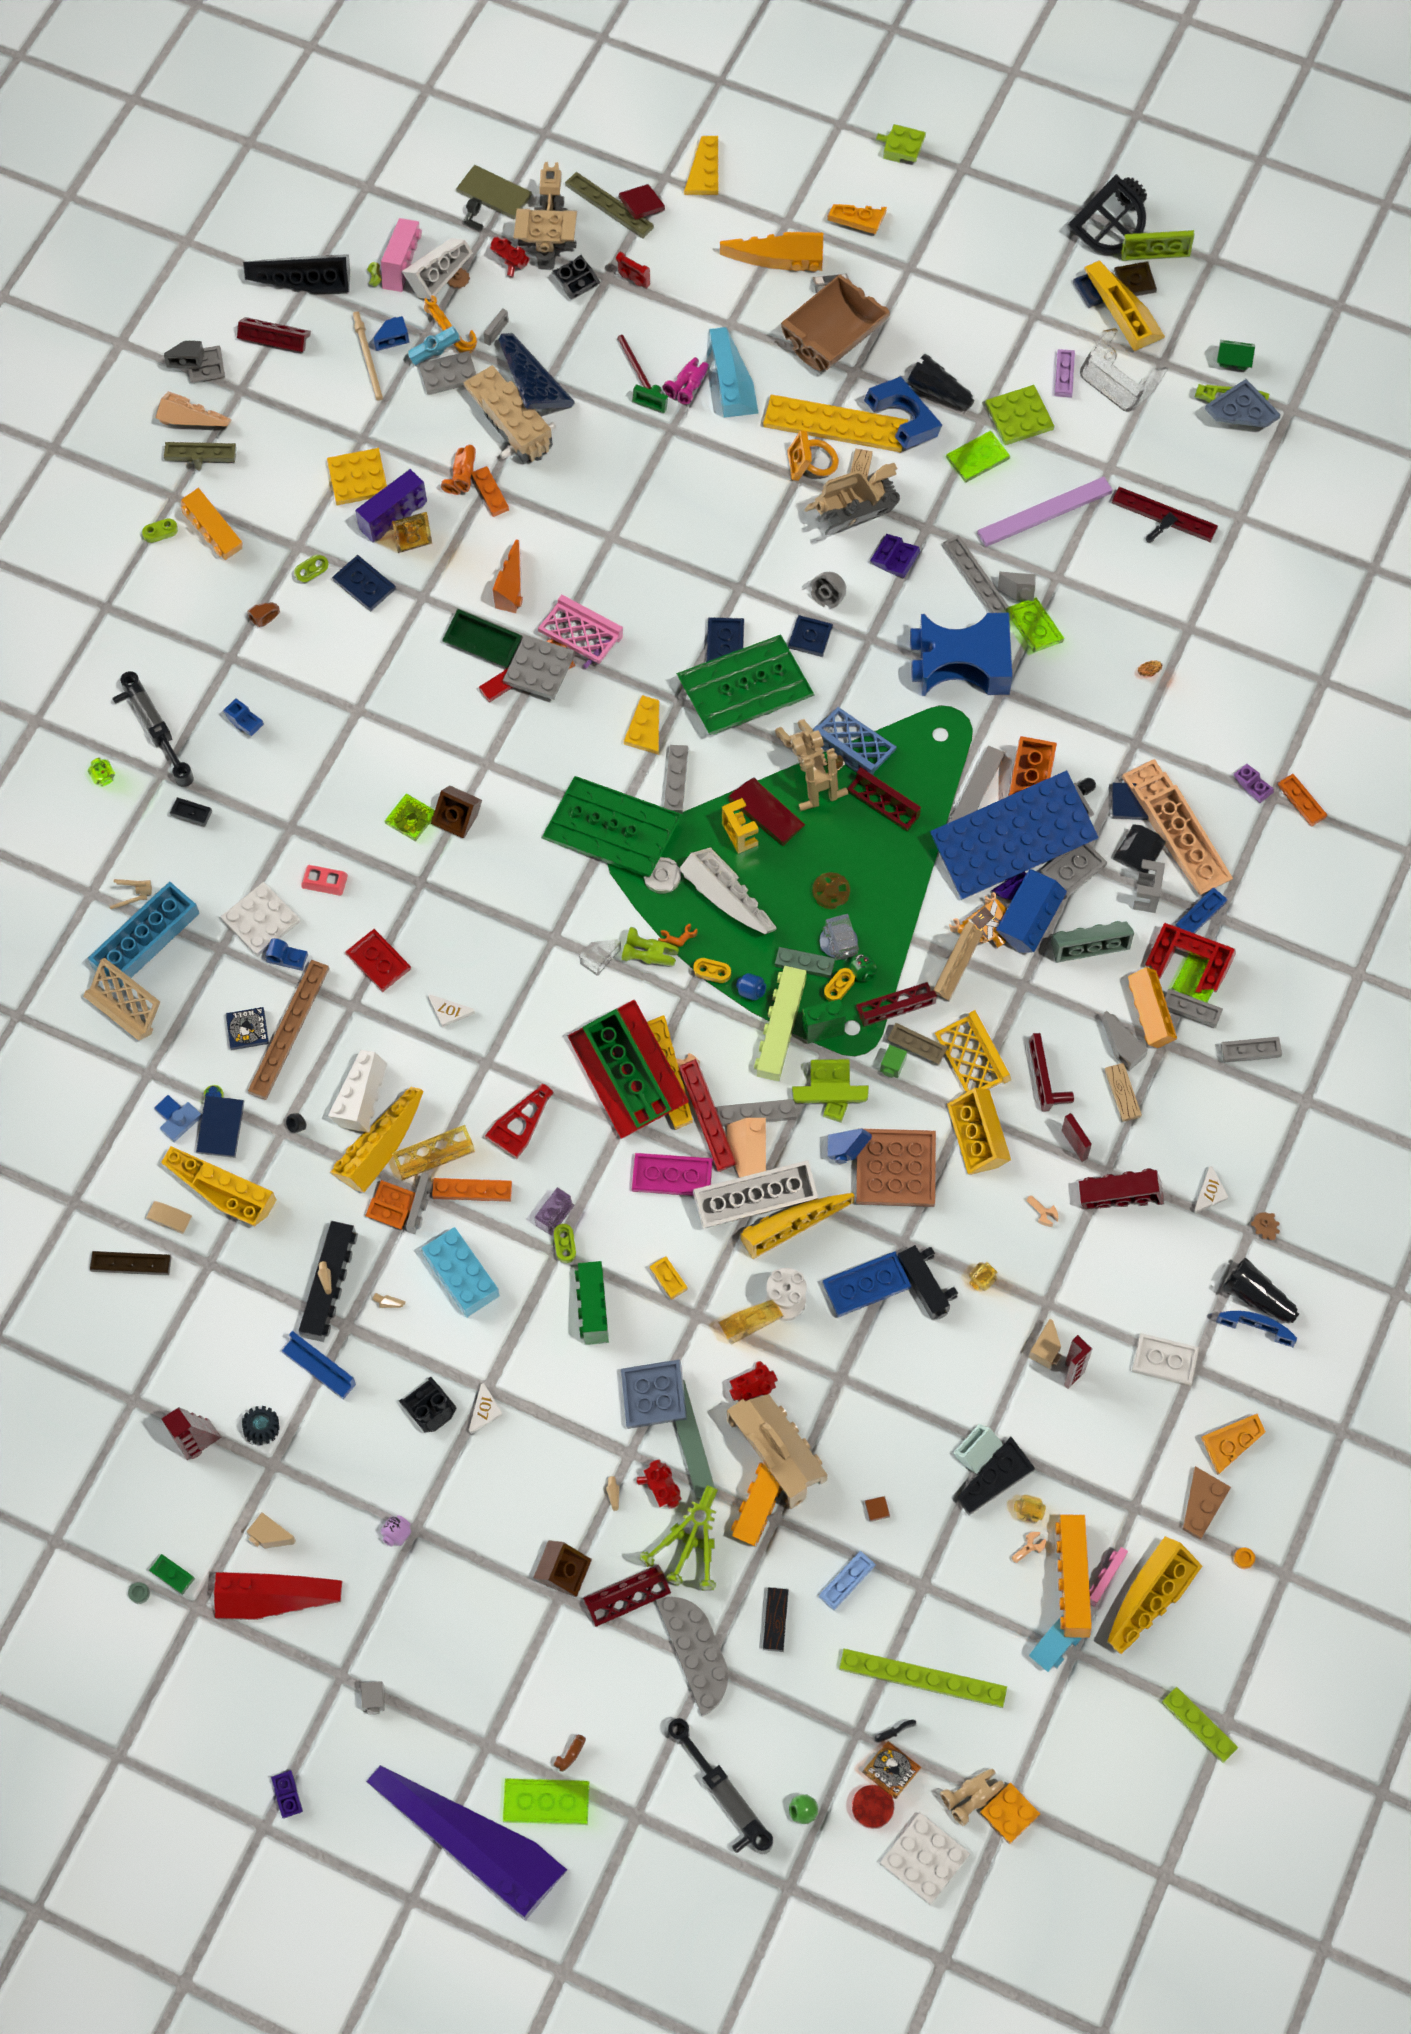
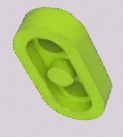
(160, 530)
(310, 568)
(564, 1244)

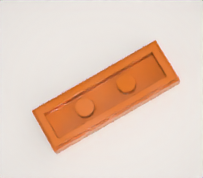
(1302, 800)

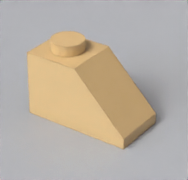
(1047, 1347)
(268, 1533)

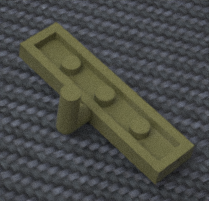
(200, 452)

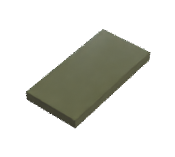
(494, 191)

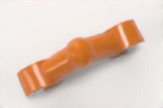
(681, 940)

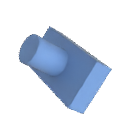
(180, 1122)

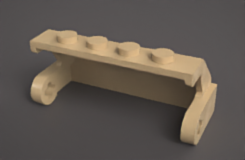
(778, 1446)

